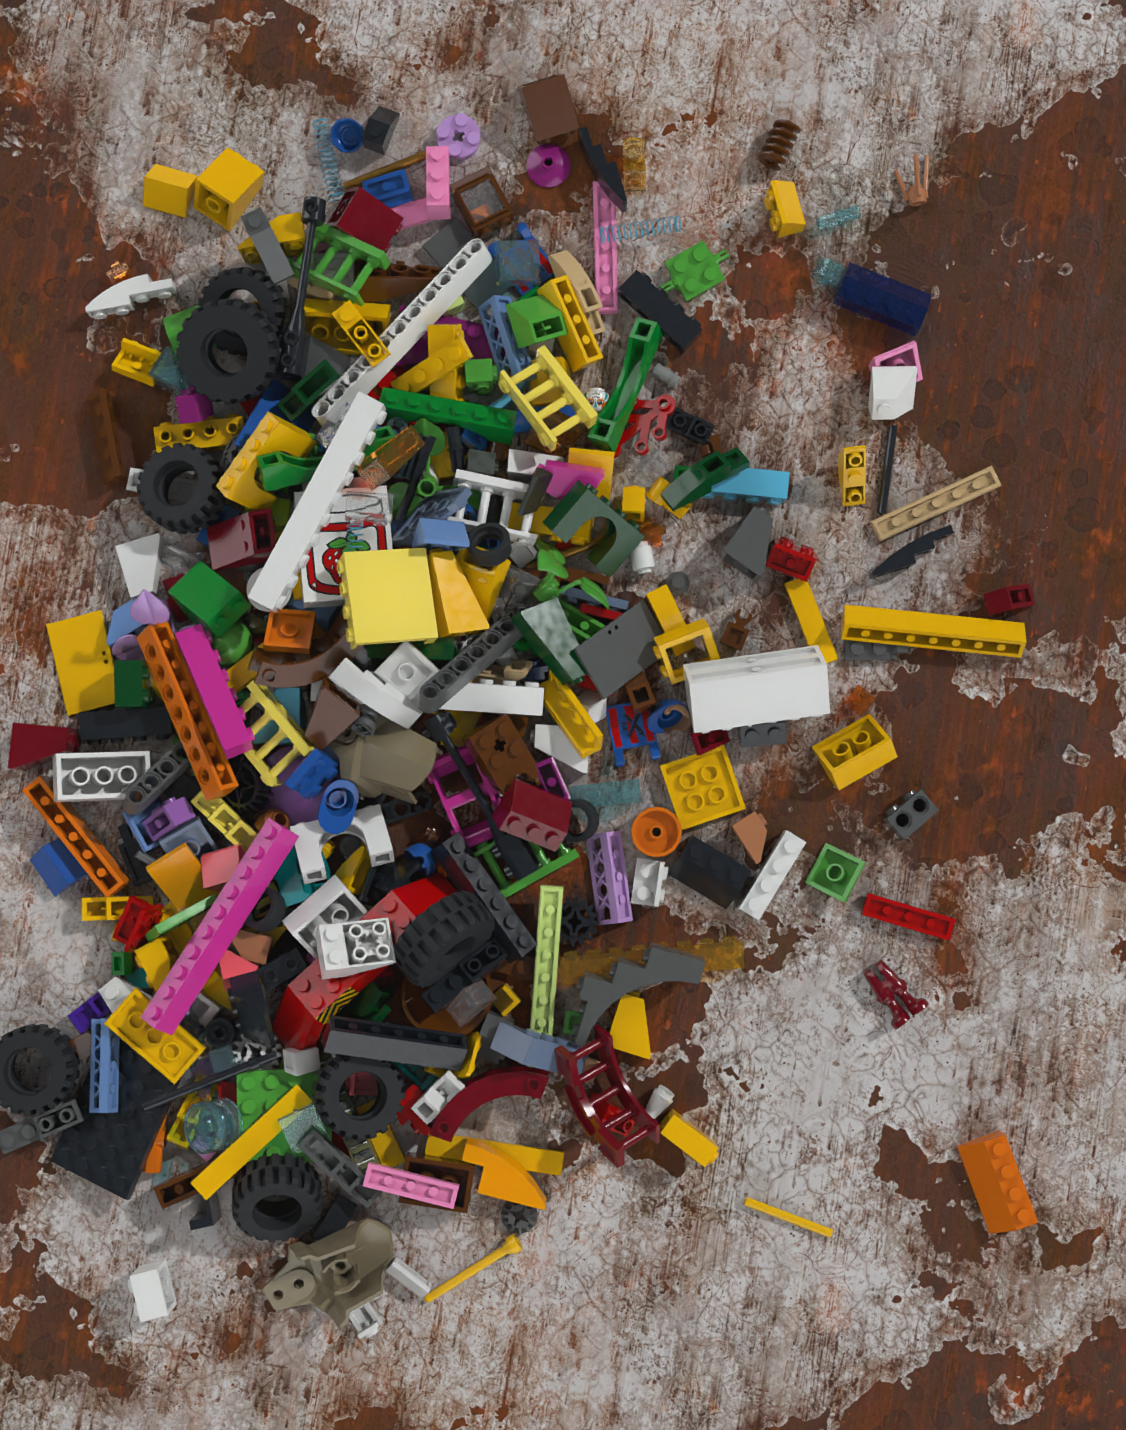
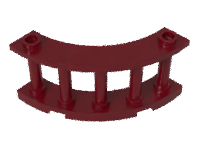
(484, 1088)
(584, 1107)

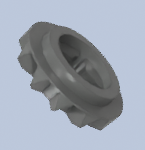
(521, 1226)

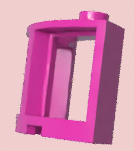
(445, 765)

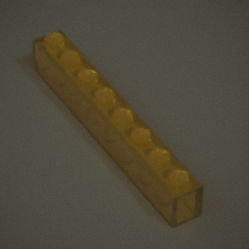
(717, 955)

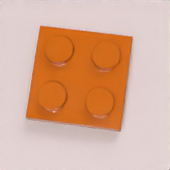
(290, 631)

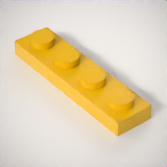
(434, 367)

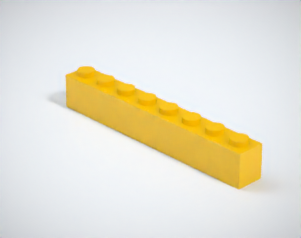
(933, 631)

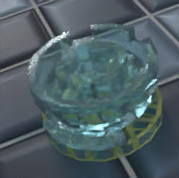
(828, 272)

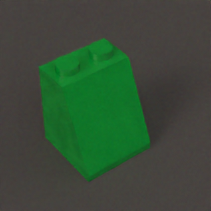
(209, 599)

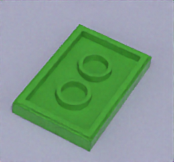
(180, 918)

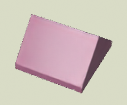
(902, 356)

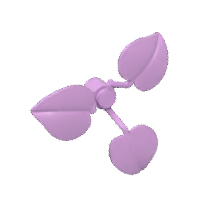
(145, 610)

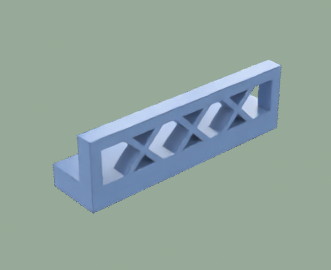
(514, 358)
(108, 1068)

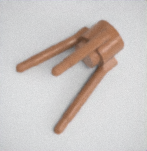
(917, 193)

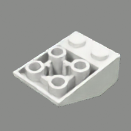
(354, 947)

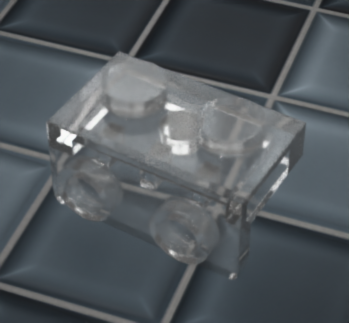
(368, 507)

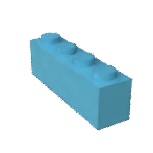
(753, 486)

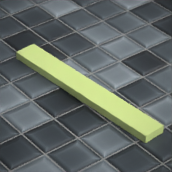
(546, 959)

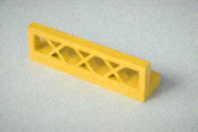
(571, 717)

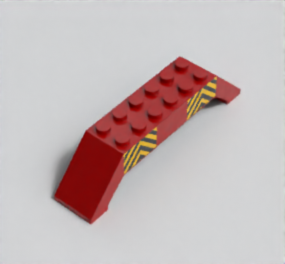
(312, 999)

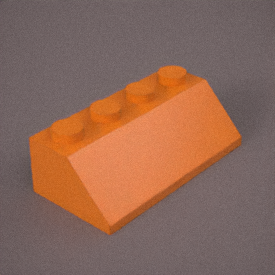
(997, 1183)

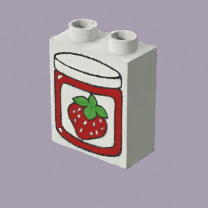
(320, 576)

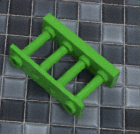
(356, 249)
(505, 887)

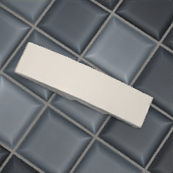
(376, 695)

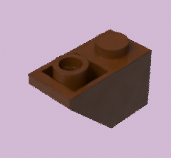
(640, 694)

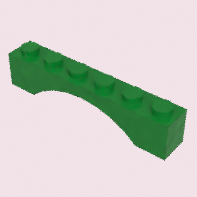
(639, 355)
(488, 421)
(284, 470)

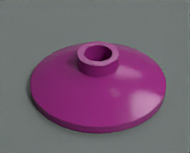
(550, 175)

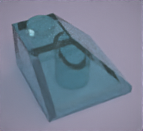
(517, 262)

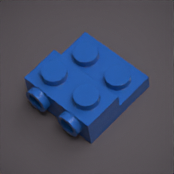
(313, 774)

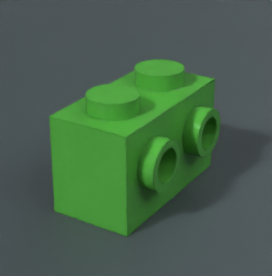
(481, 376)

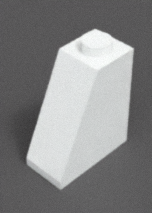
(523, 463)
(141, 563)
(554, 743)

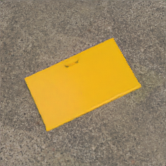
(80, 662)

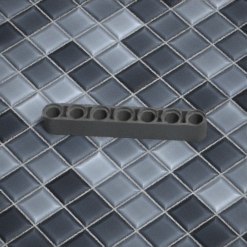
(470, 662)

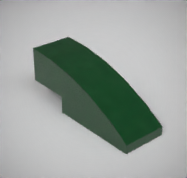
(308, 391)

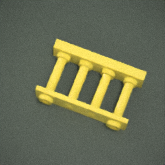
(557, 379)
(287, 728)

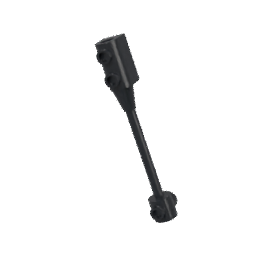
(296, 339)
(515, 851)

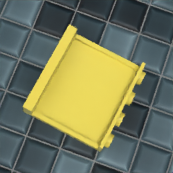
(387, 596)

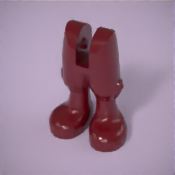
(885, 994)

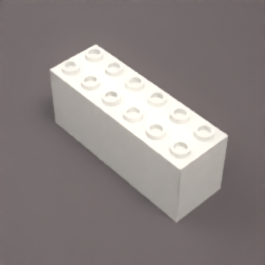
(757, 689)

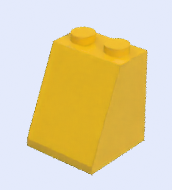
(227, 188)
(597, 459)

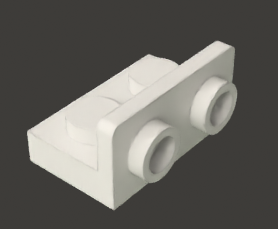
(648, 882)

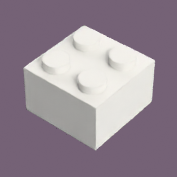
(152, 1290)

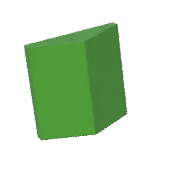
(835, 872)

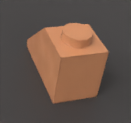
(751, 834)
(254, 946)

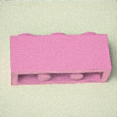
(438, 182)

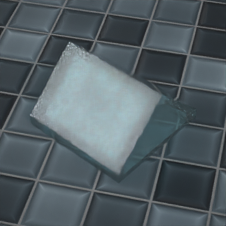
(167, 372)

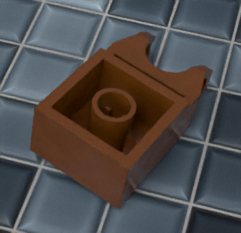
(506, 761)

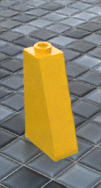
(453, 599)

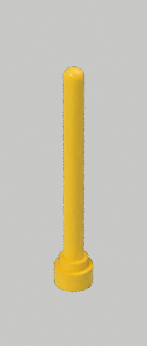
(510, 1246)

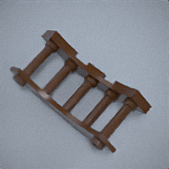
(300, 669)

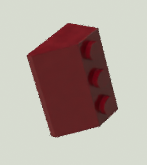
(533, 815)

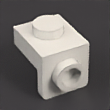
(365, 1320)

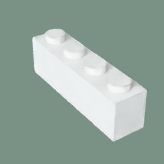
(771, 874)

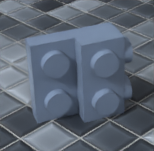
(194, 835)

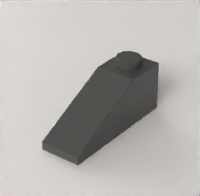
(267, 245)

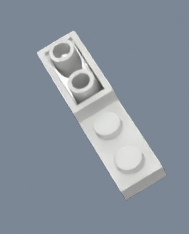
(121, 297)

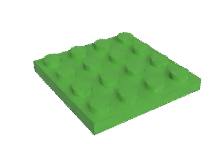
(260, 1091)

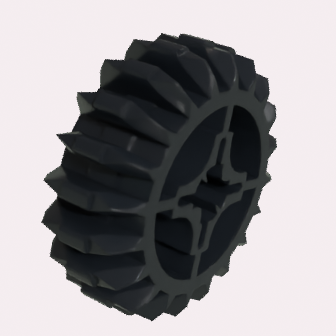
(252, 792)

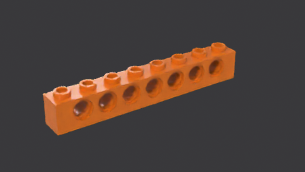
(187, 711)

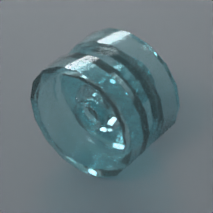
(212, 1125)

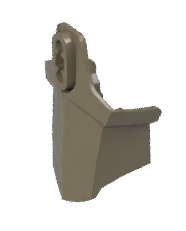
(387, 762)
(335, 1271)

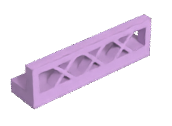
(613, 877)

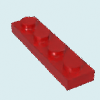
(908, 916)

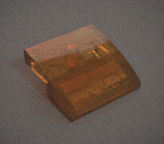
(564, 441)

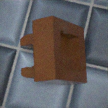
(713, 446)

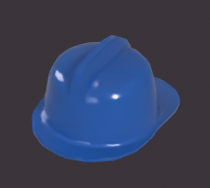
(338, 806)

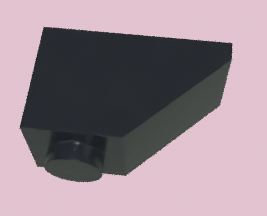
(380, 130)

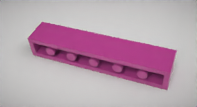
(214, 691)

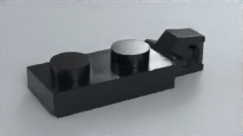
(128, 847)

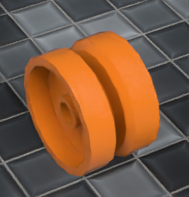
(656, 818)

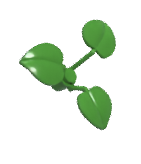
(428, 483)
(551, 560)

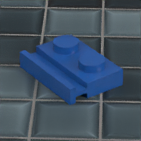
(390, 189)

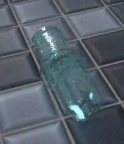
(838, 217)

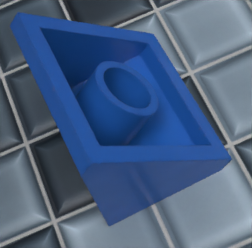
(58, 867)

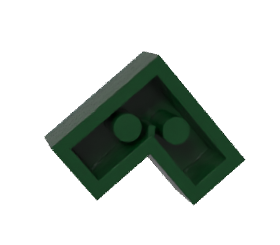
(131, 685)

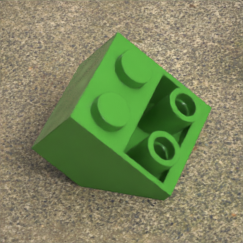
(535, 321)

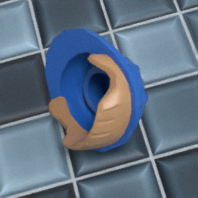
(669, 716)

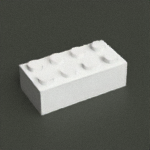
(97, 775)

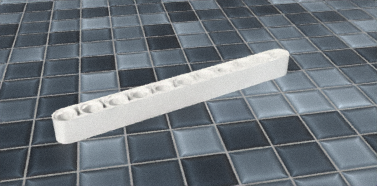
(408, 327)

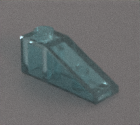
(608, 792)

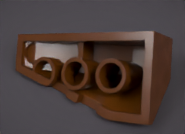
(394, 281)

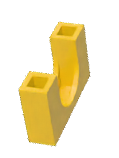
(270, 436)

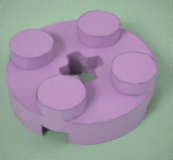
(459, 124)

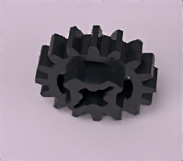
(590, 922)

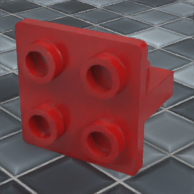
(791, 559)
(136, 921)

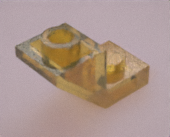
(634, 164)

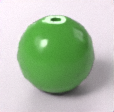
(233, 644)

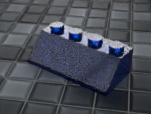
(882, 299)

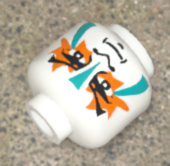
(597, 398)

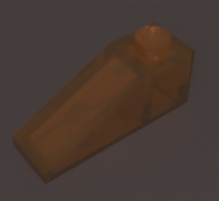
(389, 458)

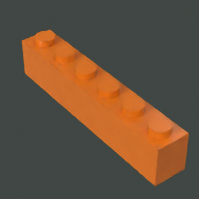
(77, 837)

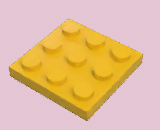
(702, 787)

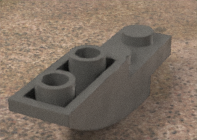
(40, 1126)

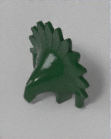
(368, 1003)

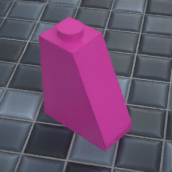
(567, 474)

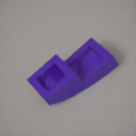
(92, 1009)

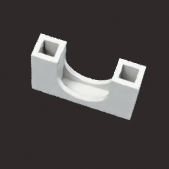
(366, 824)

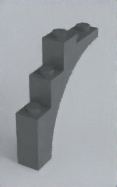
(627, 975)

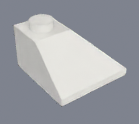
(891, 391)

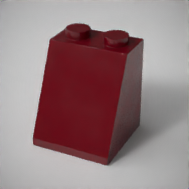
(365, 218)
(37, 744)

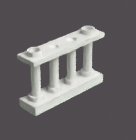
(508, 490)

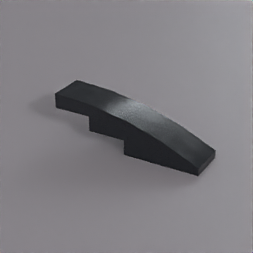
(604, 173)
(906, 555)

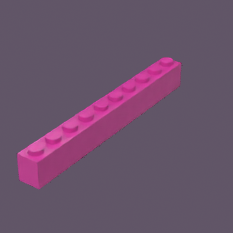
(219, 927)

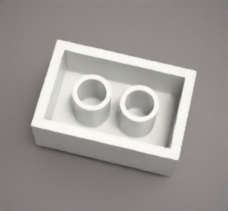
(327, 905)

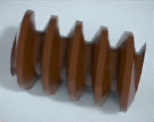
(778, 143)

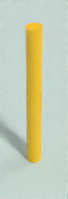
(788, 1217)

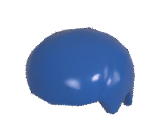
(347, 135)
(423, 854)

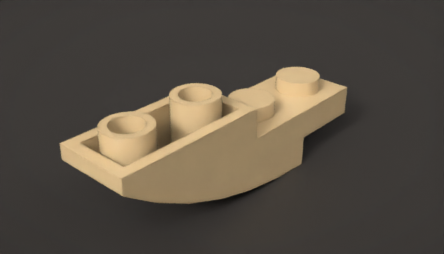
(565, 264)

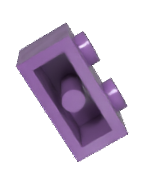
(168, 817)

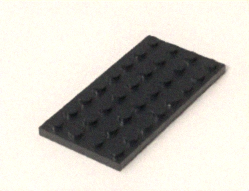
(116, 1145)

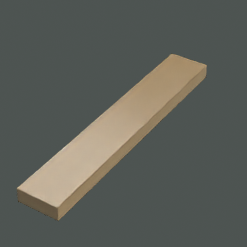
(935, 503)

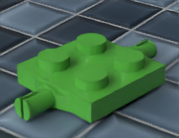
(694, 271)

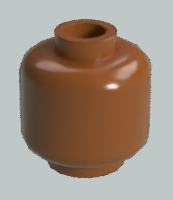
(275, 814)

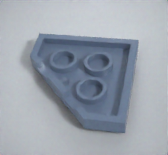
(438, 506)

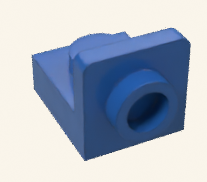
(473, 440)

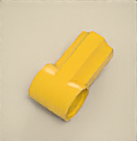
(654, 494)

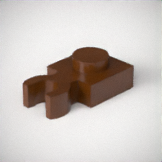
(736, 634)

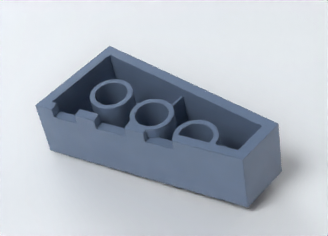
(532, 1047)

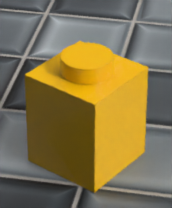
(634, 503)

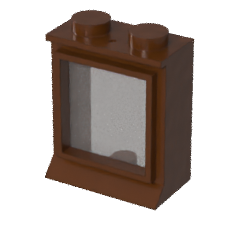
(482, 203)

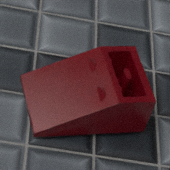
(242, 540)

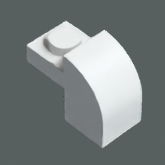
(437, 1096)

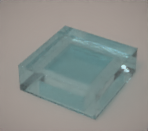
(222, 1059)

